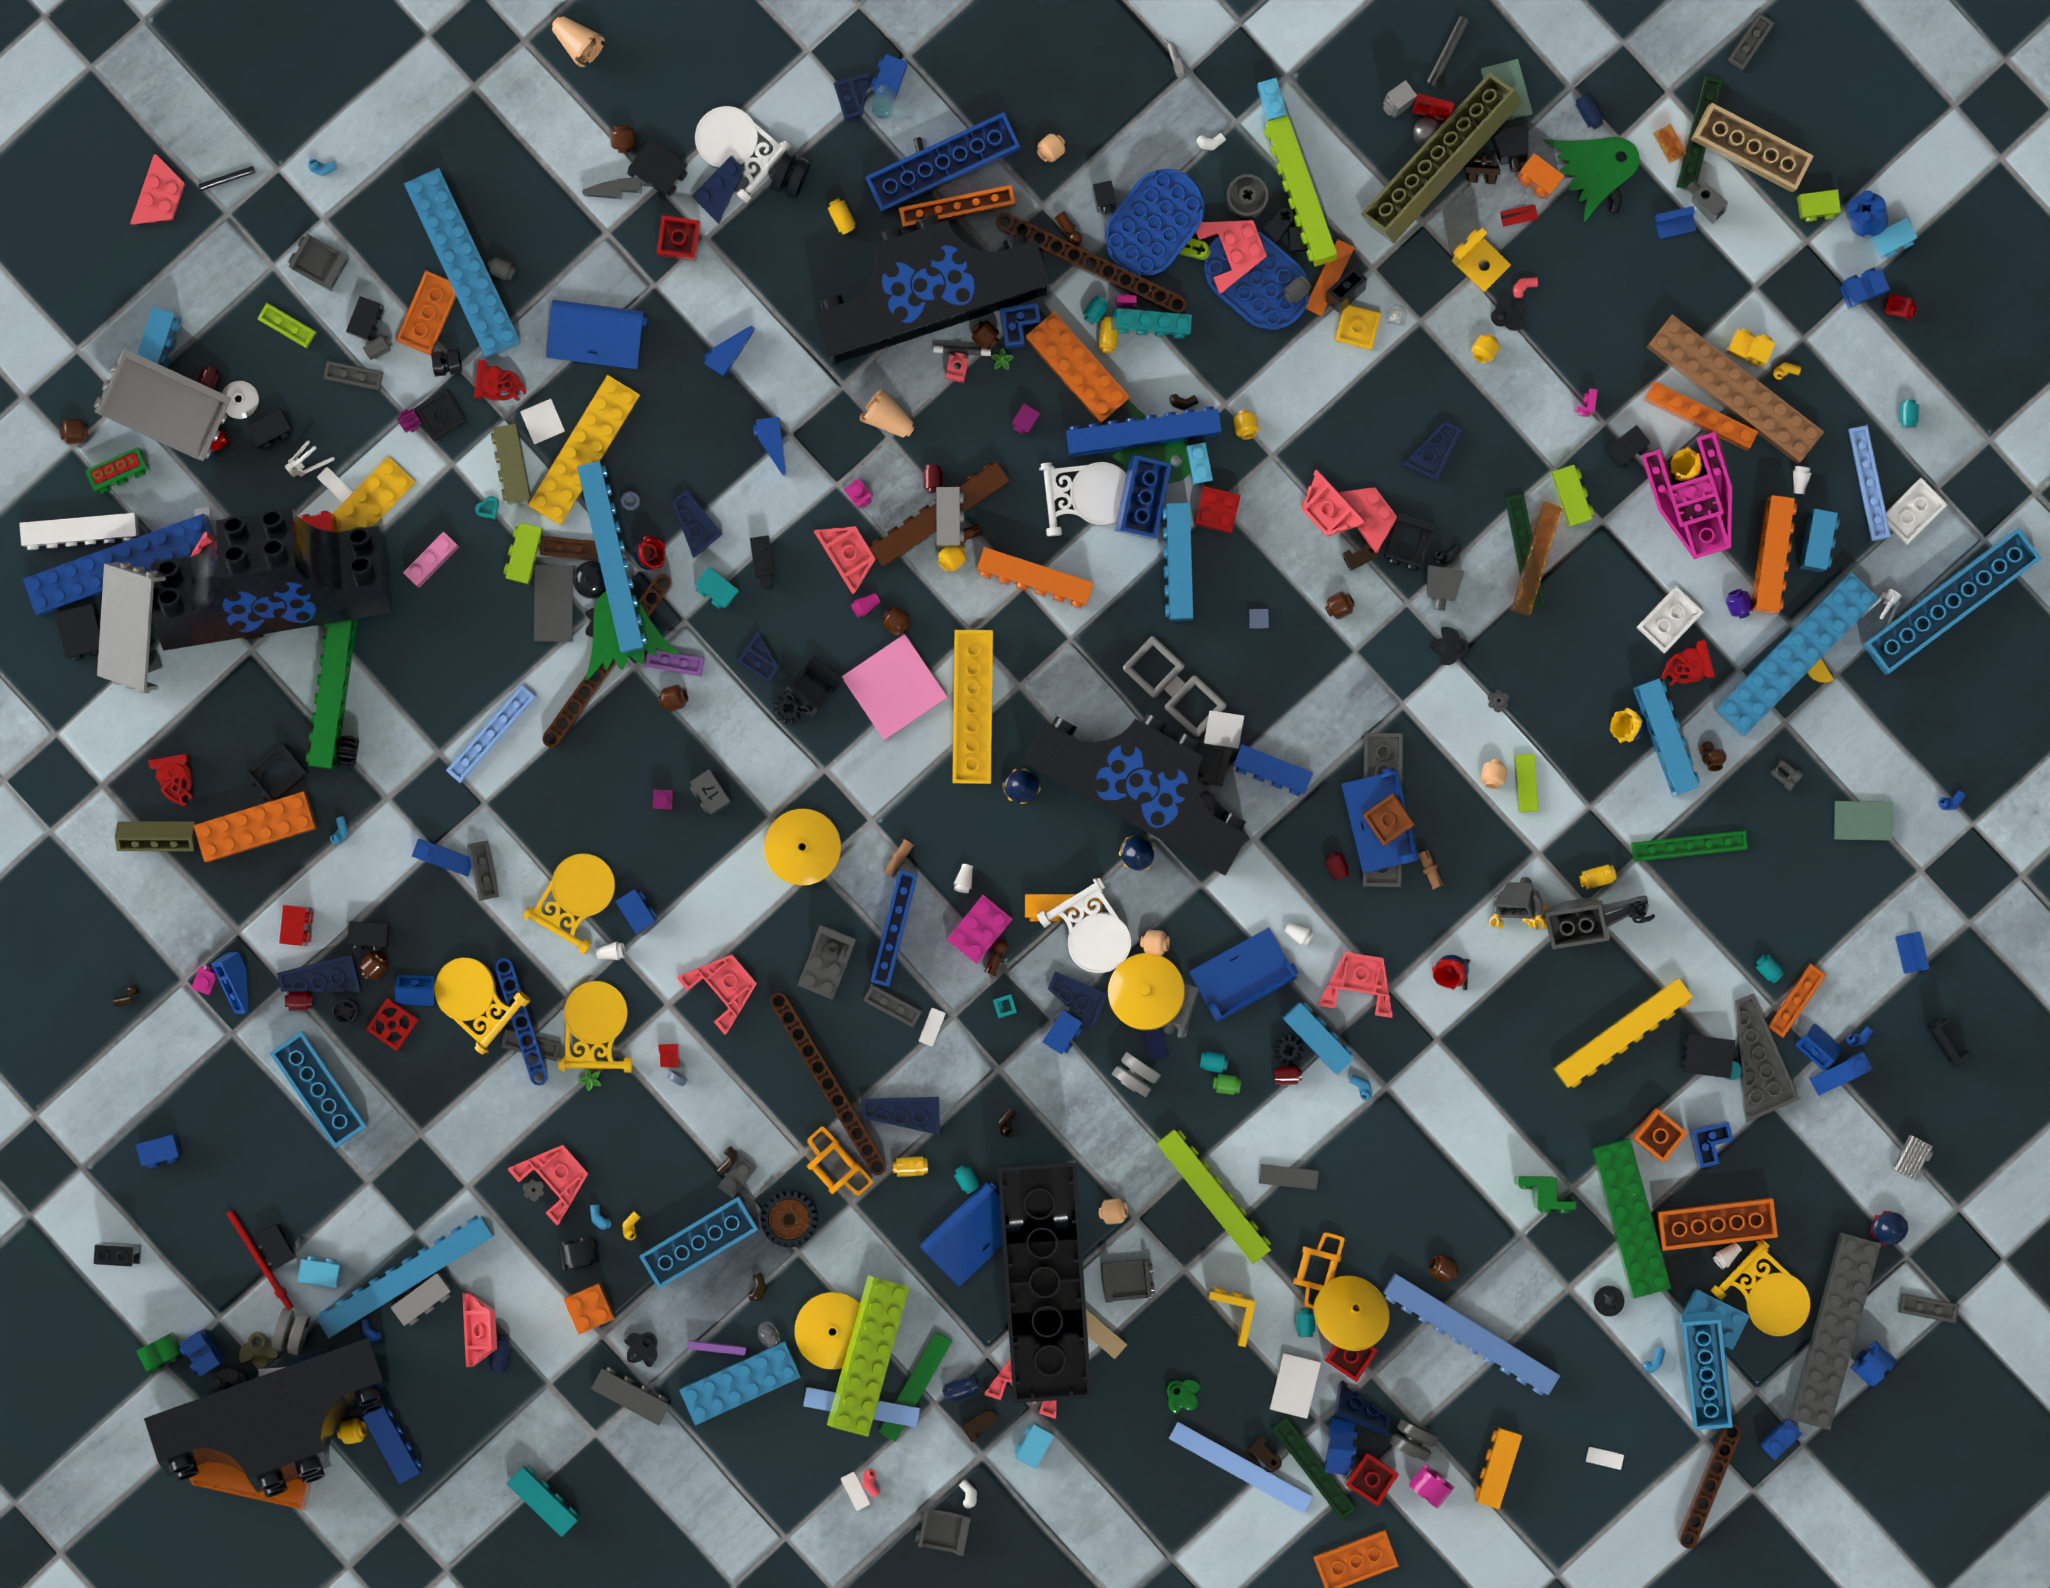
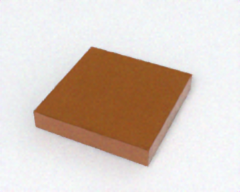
(1389, 819)

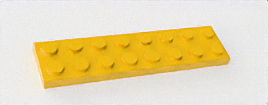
(584, 446)
(373, 497)
(972, 706)

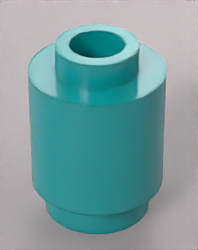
(1095, 310)
(1909, 414)
(1769, 968)
(1213, 1062)
(966, 1178)
(1305, 1322)

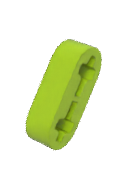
(1191, 252)

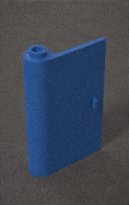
(588, 328)
(1359, 798)
(1249, 977)
(962, 1237)

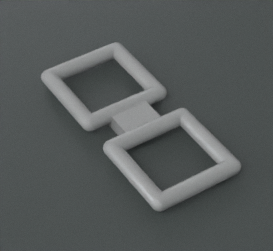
(1173, 685)

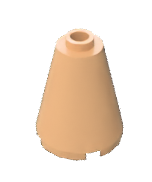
(578, 40)
(887, 415)

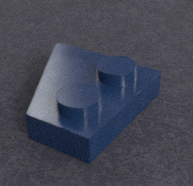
(852, 95)
(759, 659)

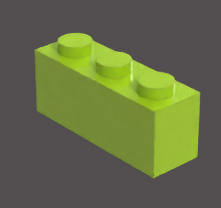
(1572, 495)
(523, 553)

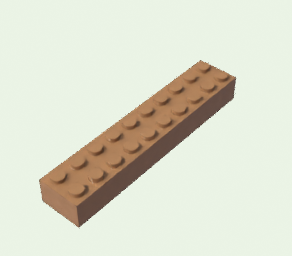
(1734, 389)

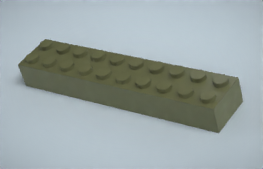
(1441, 157)

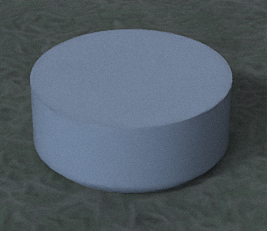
(630, 501)
(677, 1078)

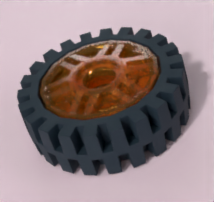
(789, 1203)

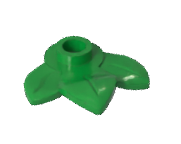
(1184, 1397)

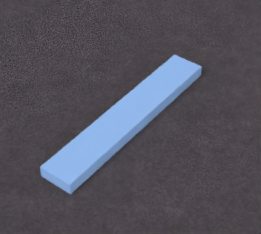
(1869, 483)
(491, 733)
(884, 1411)

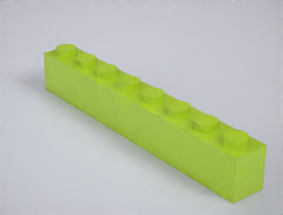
(1301, 191)
(1213, 1196)

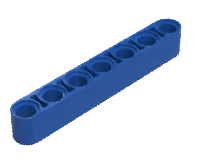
(528, 1029)

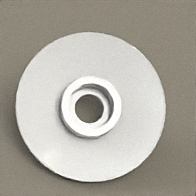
(249, 400)

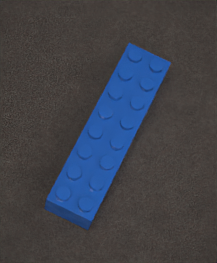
(942, 163)
(1144, 432)

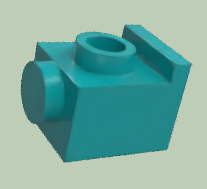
(1004, 1006)

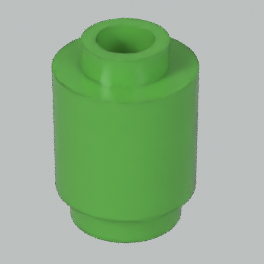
(1227, 1084)

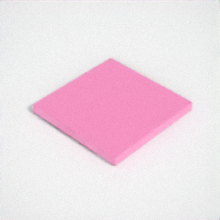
(894, 687)

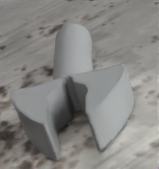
(1178, 67)

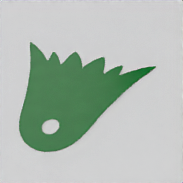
(1596, 167)
(1160, 452)
(606, 644)

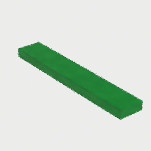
(1689, 846)
(918, 1380)

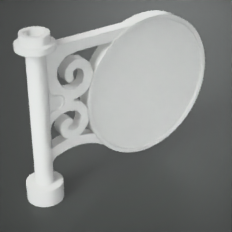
(732, 132)
(1093, 493)
(1097, 939)

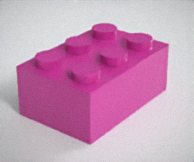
(979, 929)

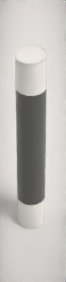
(964, 350)

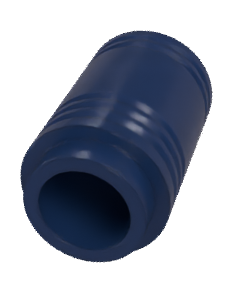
(1589, 111)
(500, 1357)
(960, 1389)

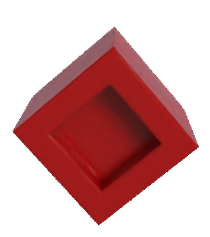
(669, 1055)

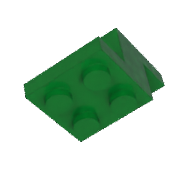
(1545, 1193)

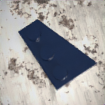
(718, 189)
(1434, 452)
(695, 523)
(1079, 997)
(1355, 1409)

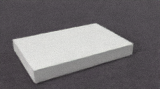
(1914, 511)
(1670, 619)
(1295, 1385)

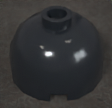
(589, 580)

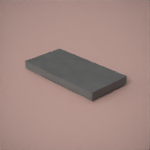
(553, 603)

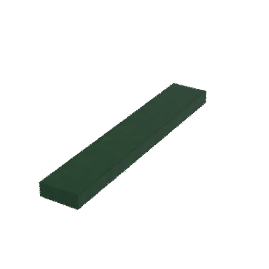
(1695, 152)
(1521, 536)
(1313, 1468)

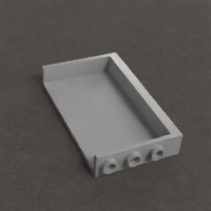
(162, 405)
(126, 625)

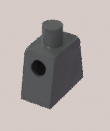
(1712, 207)
(1443, 585)

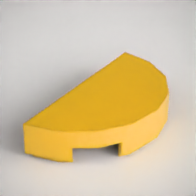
(1820, 672)

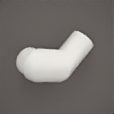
(1210, 144)
(971, 1494)

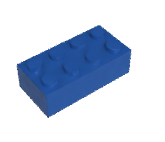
(1143, 497)

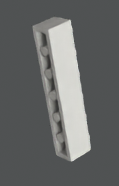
(78, 530)

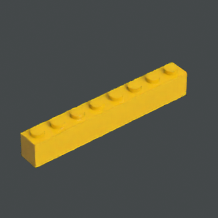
(1622, 1033)

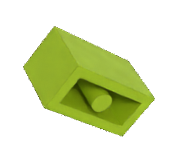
(1819, 204)

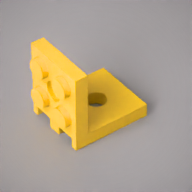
(1475, 250)
(1239, 1299)

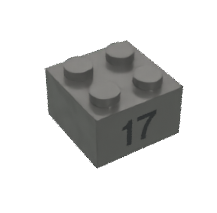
(710, 792)

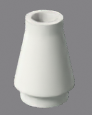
(1801, 478)
(963, 881)
(1299, 934)
(613, 951)
(1726, 1256)

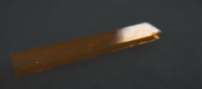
(1536, 558)

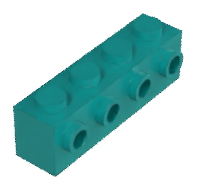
(1151, 322)
(543, 1500)

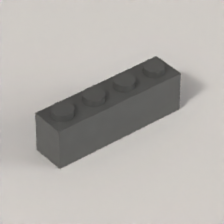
(630, 1395)

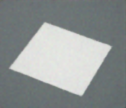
(542, 421)
(1224, 729)

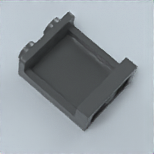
(318, 262)
(1127, 1280)
(943, 1530)

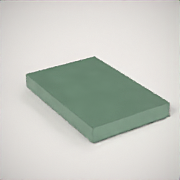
(1511, 74)
(1863, 820)

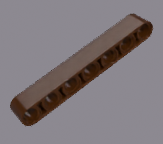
(1709, 1495)

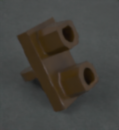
(1491, 171)

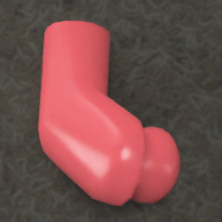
(1522, 284)
(868, 1482)

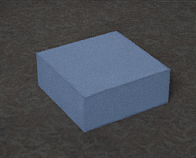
(1258, 619)

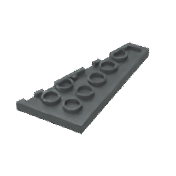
(1763, 1071)

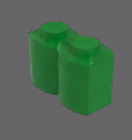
(160, 1351)

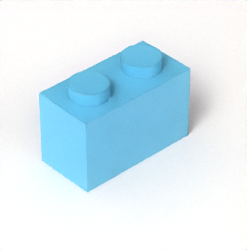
(1271, 99)
(1894, 237)
(1198, 464)
(319, 1272)
(1034, 1445)

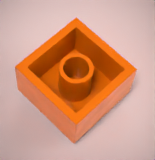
(1539, 177)
(1659, 1135)
(589, 1308)

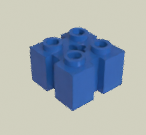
(1864, 288)
(201, 1352)

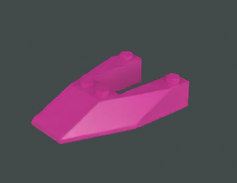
(1699, 507)

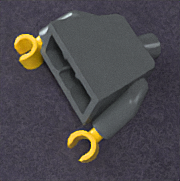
(1518, 901)

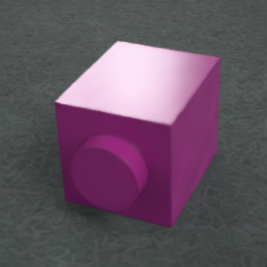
(1025, 419)
(663, 799)

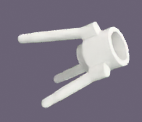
(296, 466)
(1891, 600)

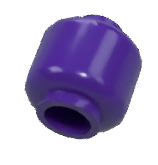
(1739, 603)

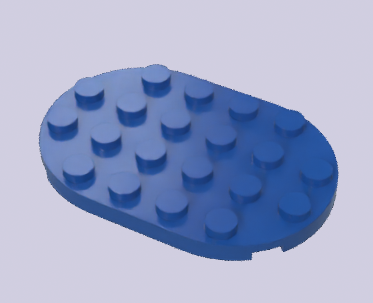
(1155, 222)
(1260, 291)

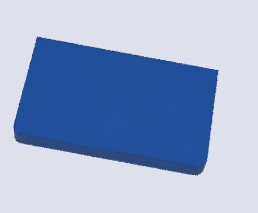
(1675, 222)
(1912, 952)
(415, 990)
(1819, 1047)

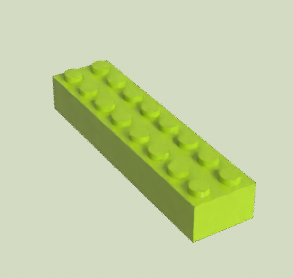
(868, 1356)

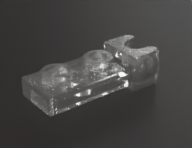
(1182, 1020)

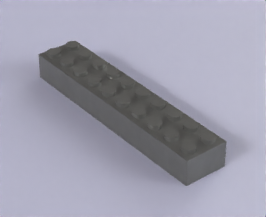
(1835, 1331)

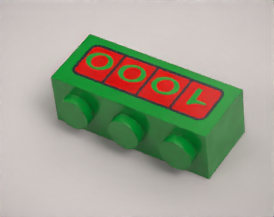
(117, 470)

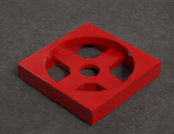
(1432, 108)
(398, 1028)

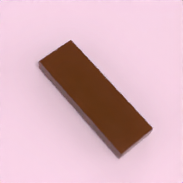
(568, 548)

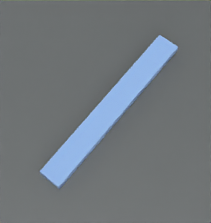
(1240, 1467)

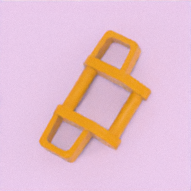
(845, 1156)
(1307, 1252)

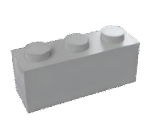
(1399, 99)
(949, 516)
(422, 1299)

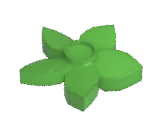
(1002, 360)
(590, 1079)

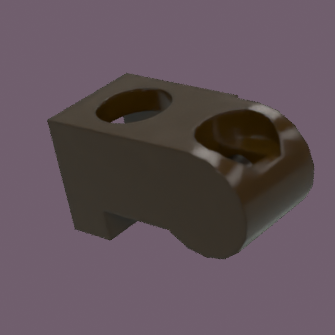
(1359, 558)
(985, 1419)
(1263, 1456)

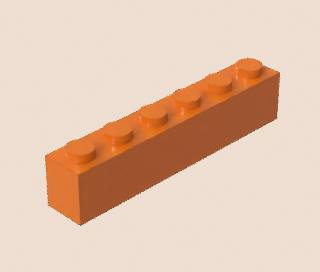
(959, 206)
(1700, 415)

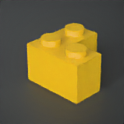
(1750, 348)

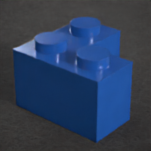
(1014, 319)
(1706, 1138)
(1340, 1447)

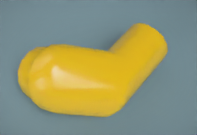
(1785, 368)
(628, 1226)

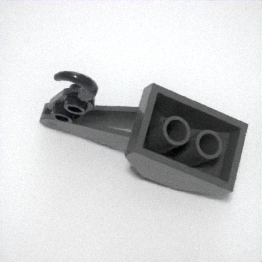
(1585, 919)

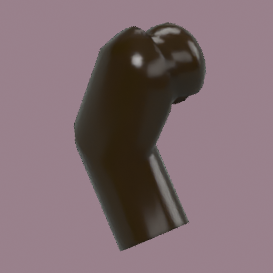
(1181, 403)
(132, 994)
(1004, 1123)
(729, 1162)
(759, 1288)

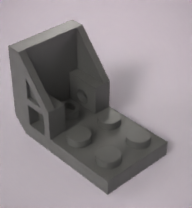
(827, 962)

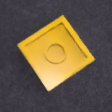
(1358, 327)

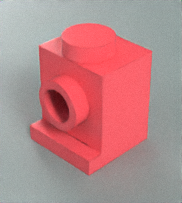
(953, 374)

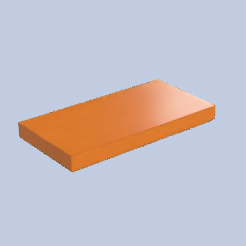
(427, 313)
(1356, 1560)

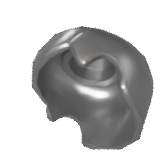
(1425, 129)

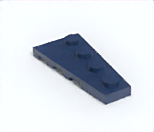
(325, 976)
(907, 1112)

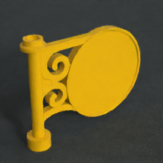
(582, 888)
(467, 992)
(594, 1016)
(1775, 1301)

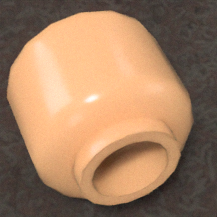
(1051, 148)
(1494, 774)
(1155, 942)
(1113, 1211)

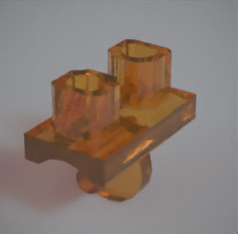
(1669, 143)

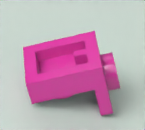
(1126, 302)
(1590, 402)
(859, 493)
(204, 980)

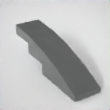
(615, 188)

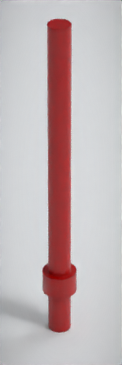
(280, 1291)

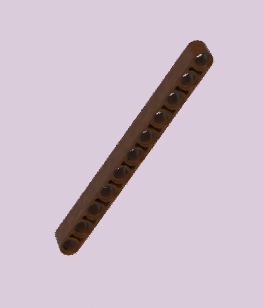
(1084, 256)
(595, 686)
(829, 1093)

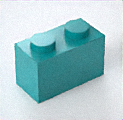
(716, 588)

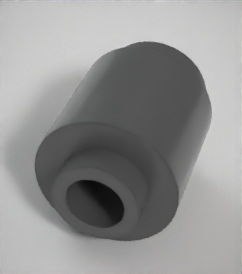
(501, 268)
(1296, 290)
(378, 347)

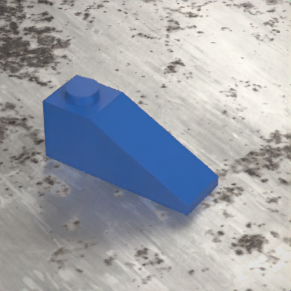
(726, 353)
(770, 436)
(442, 857)
(233, 979)
(1841, 1073)

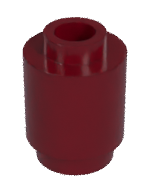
(209, 377)
(932, 478)
(1337, 865)
(299, 1001)
(1287, 1075)

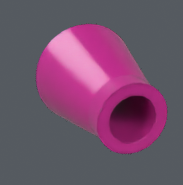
(865, 605)

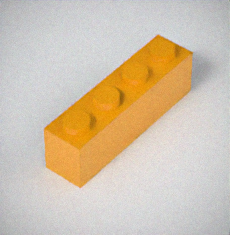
(1045, 902)
(1498, 1467)

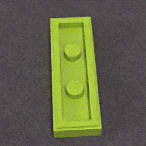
(286, 325)
(1526, 783)

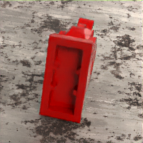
(494, 381)
(1693, 663)
(172, 775)

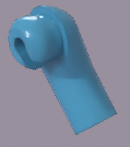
(321, 169)
(342, 831)
(1364, 1087)
(597, 1219)
(1652, 1366)

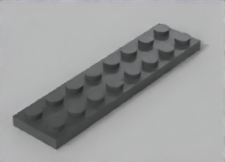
(1381, 753)

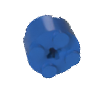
(1867, 214)
(1873, 1363)

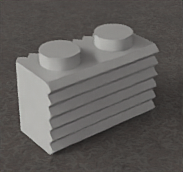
(1913, 1157)

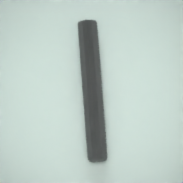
(1447, 51)

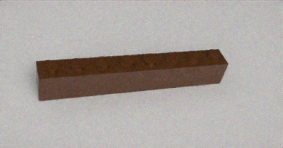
(925, 524)

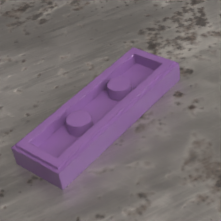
(676, 663)
(717, 1347)

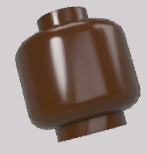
(622, 138)
(985, 334)
(73, 431)
(1340, 605)
(896, 621)
(673, 698)
(374, 965)
(1443, 1268)

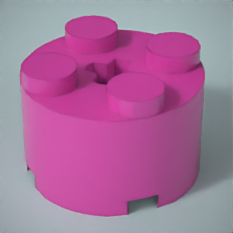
(1431, 1486)

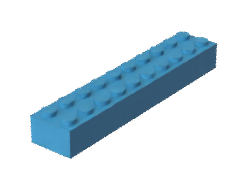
(462, 263)
(1951, 601)
(1796, 654)

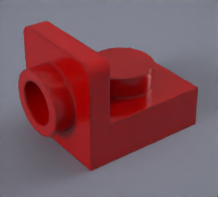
(1901, 307)

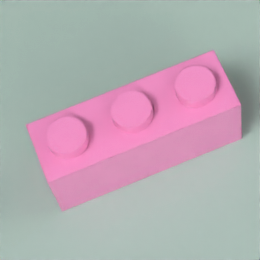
(431, 559)

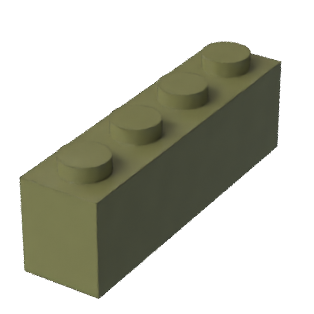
(512, 464)
(155, 836)

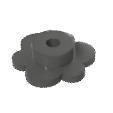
(1503, 697)
(534, 1196)

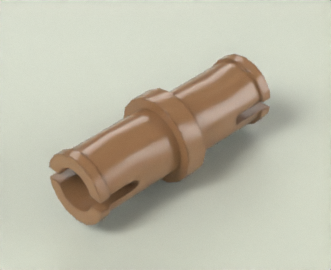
(898, 858)
(1430, 869)

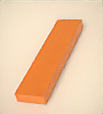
(1330, 275)
(1796, 1000)

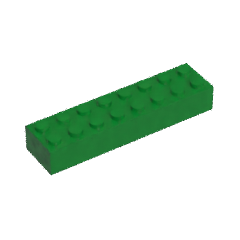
(332, 694)
(1631, 1218)

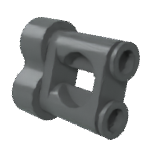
(1789, 781)

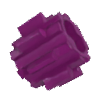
(409, 420)

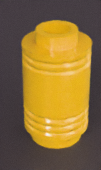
(842, 216)
(1107, 338)
(1597, 877)
(910, 1166)

